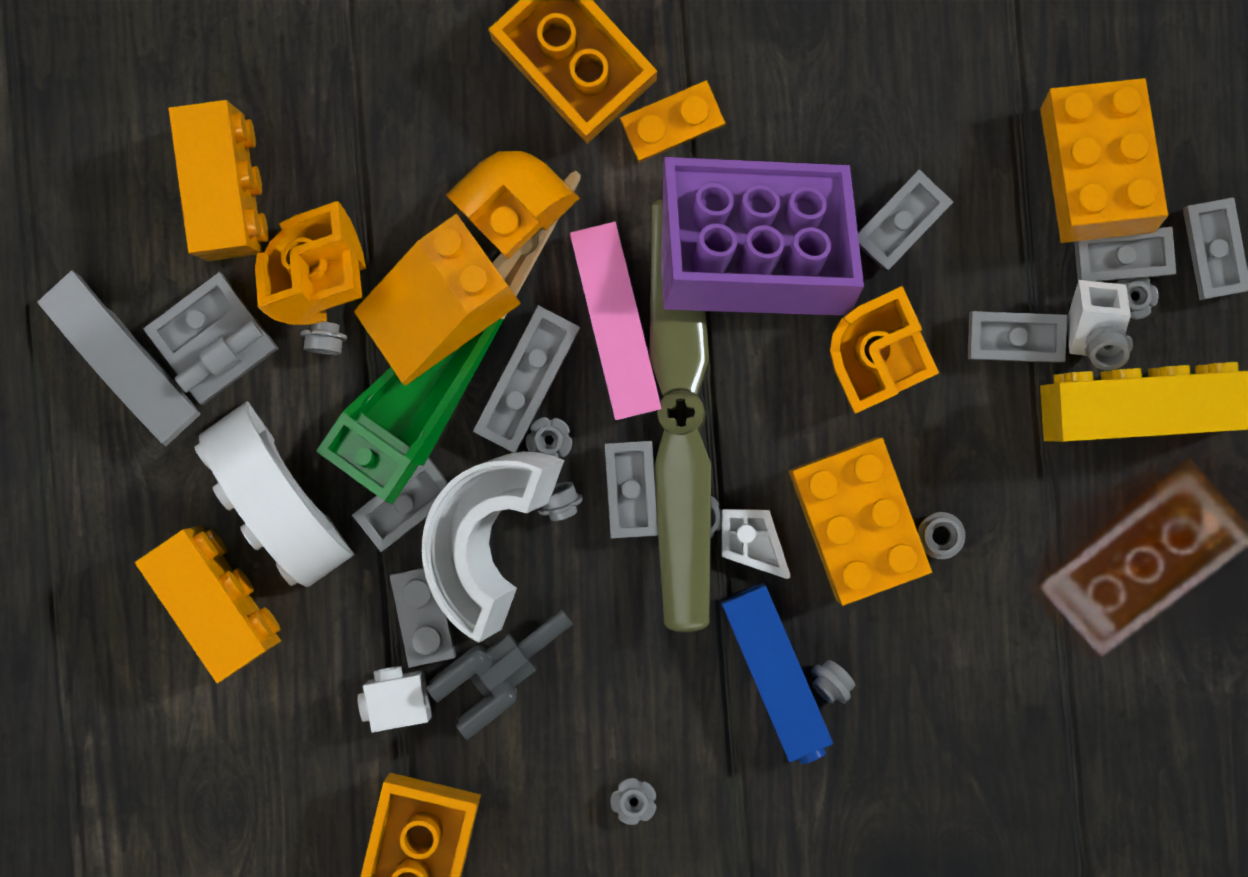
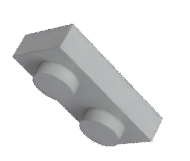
(903, 220)
(1216, 248)
(1126, 256)
(1017, 337)
(631, 489)
(389, 522)
(422, 622)

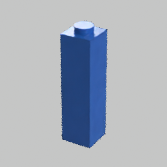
(777, 674)

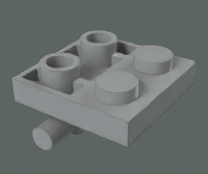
(210, 339)

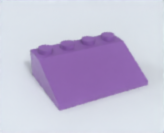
(759, 237)

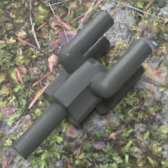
(495, 673)

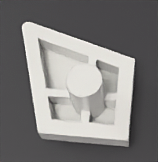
(752, 540)

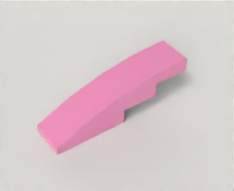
(615, 320)

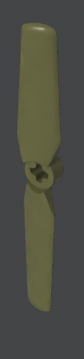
(682, 464)

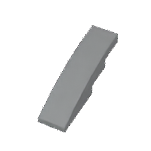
(119, 358)

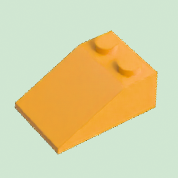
(435, 300)

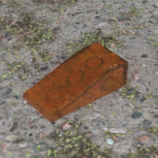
(1147, 557)

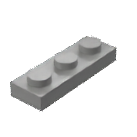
(526, 379)

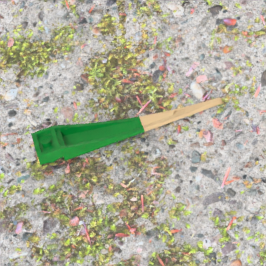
(395, 425)

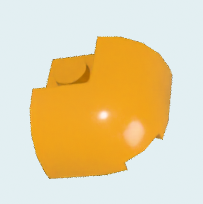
(512, 198)
(310, 266)
(880, 350)

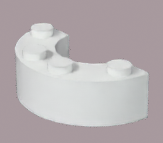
(269, 498)
(459, 531)

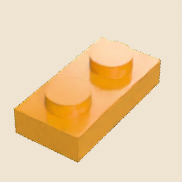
(672, 121)

